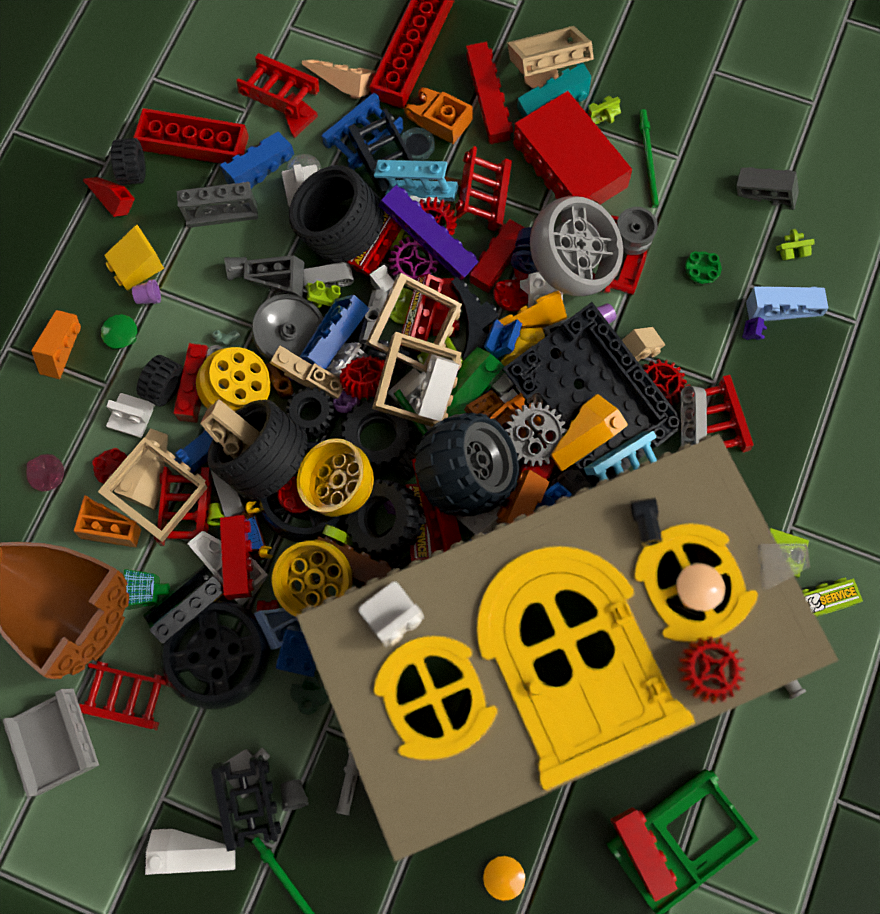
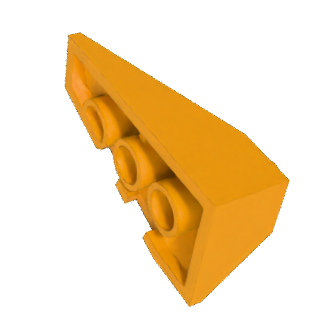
(544, 313)
(591, 428)

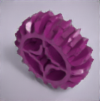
(404, 261)

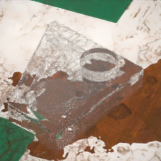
(781, 562)

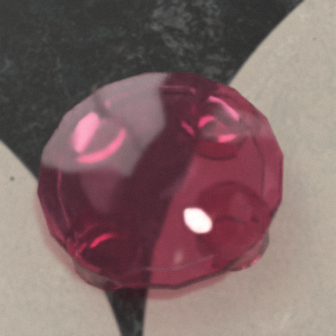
(45, 472)

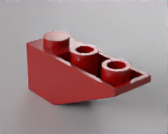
(112, 195)

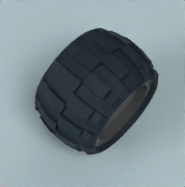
(466, 464)

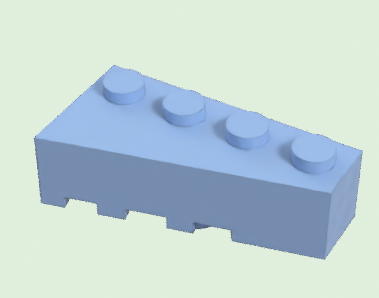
(786, 302)

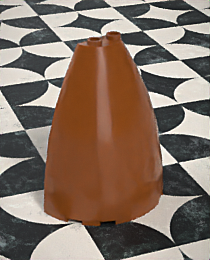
(58, 606)

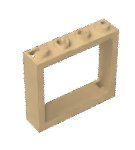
(550, 51)
(445, 331)
(401, 339)
(167, 457)

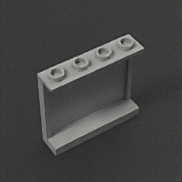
(51, 743)

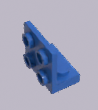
(295, 654)

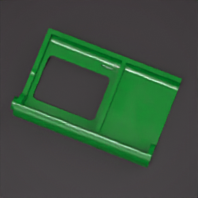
(688, 873)

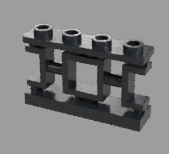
(230, 805)

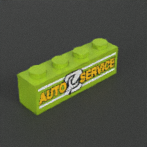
(833, 597)

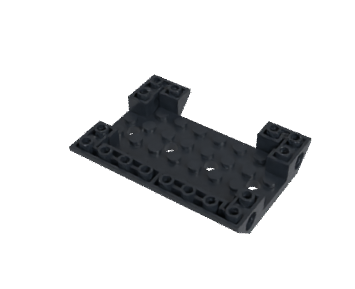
(606, 367)

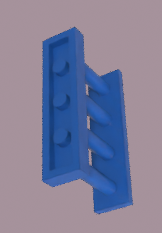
(357, 116)

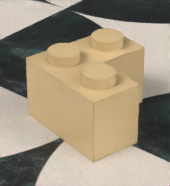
(643, 343)

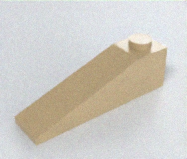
(142, 481)

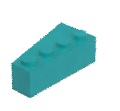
(575, 81)

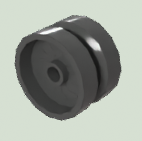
(636, 229)

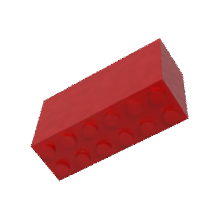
(571, 151)

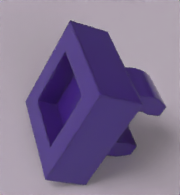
(754, 329)

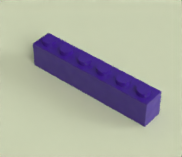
(428, 232)

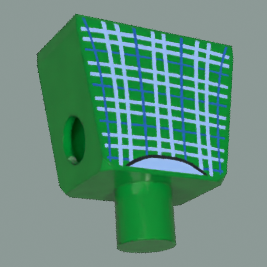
(144, 589)

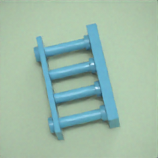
(418, 170)
(626, 450)

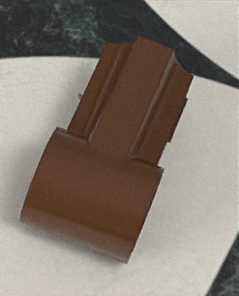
(278, 380)

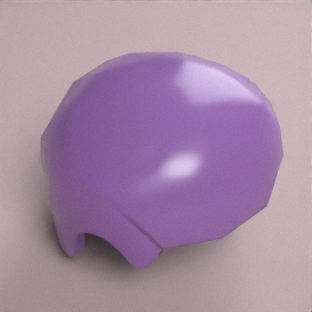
(345, 403)

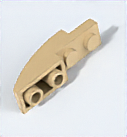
(306, 373)

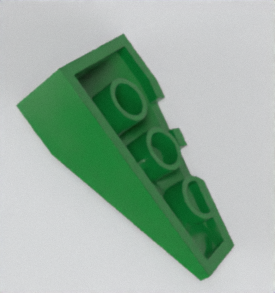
(475, 378)

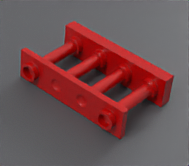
(281, 72)
(499, 185)
(734, 408)
(199, 516)
(127, 715)

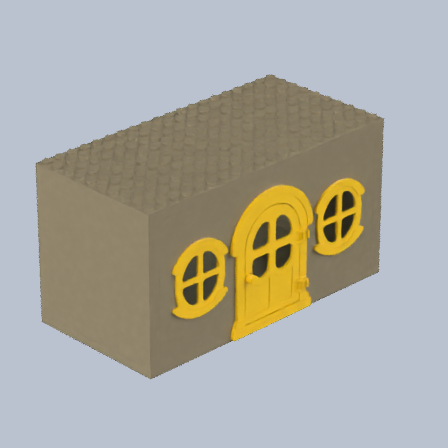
(473, 618)

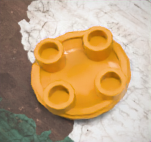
(504, 878)

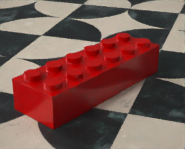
(190, 136)

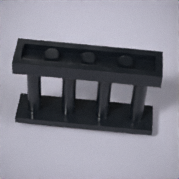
(364, 150)

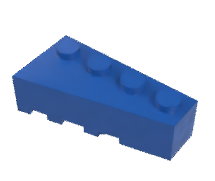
(334, 330)

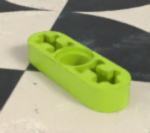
(338, 535)

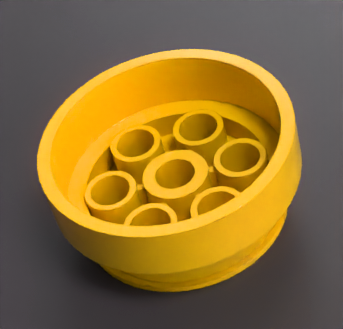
(210, 376)
(325, 491)
(287, 572)

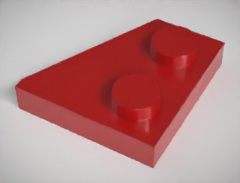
(307, 116)

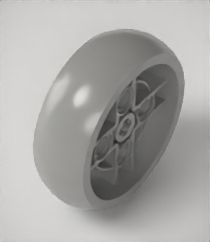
(576, 246)

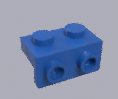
(502, 338)

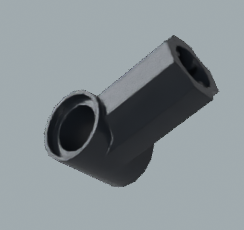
(646, 515)

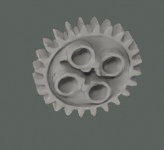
(549, 422)

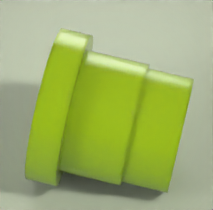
(214, 513)

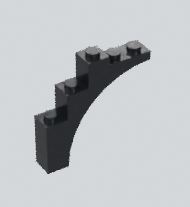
(476, 316)

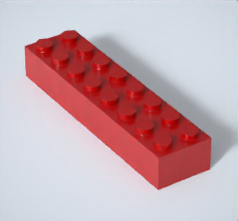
(409, 50)

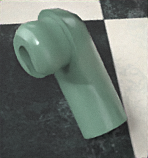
(225, 339)

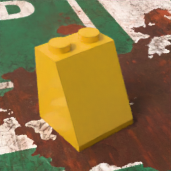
(133, 259)

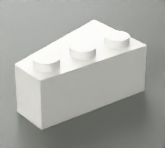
(436, 387)

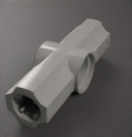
(375, 304)

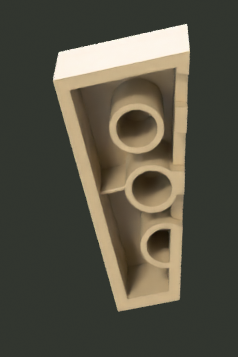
(228, 429)

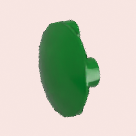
(703, 267)
(119, 331)

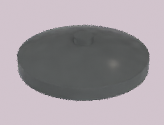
(285, 322)

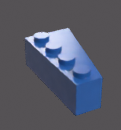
(258, 161)

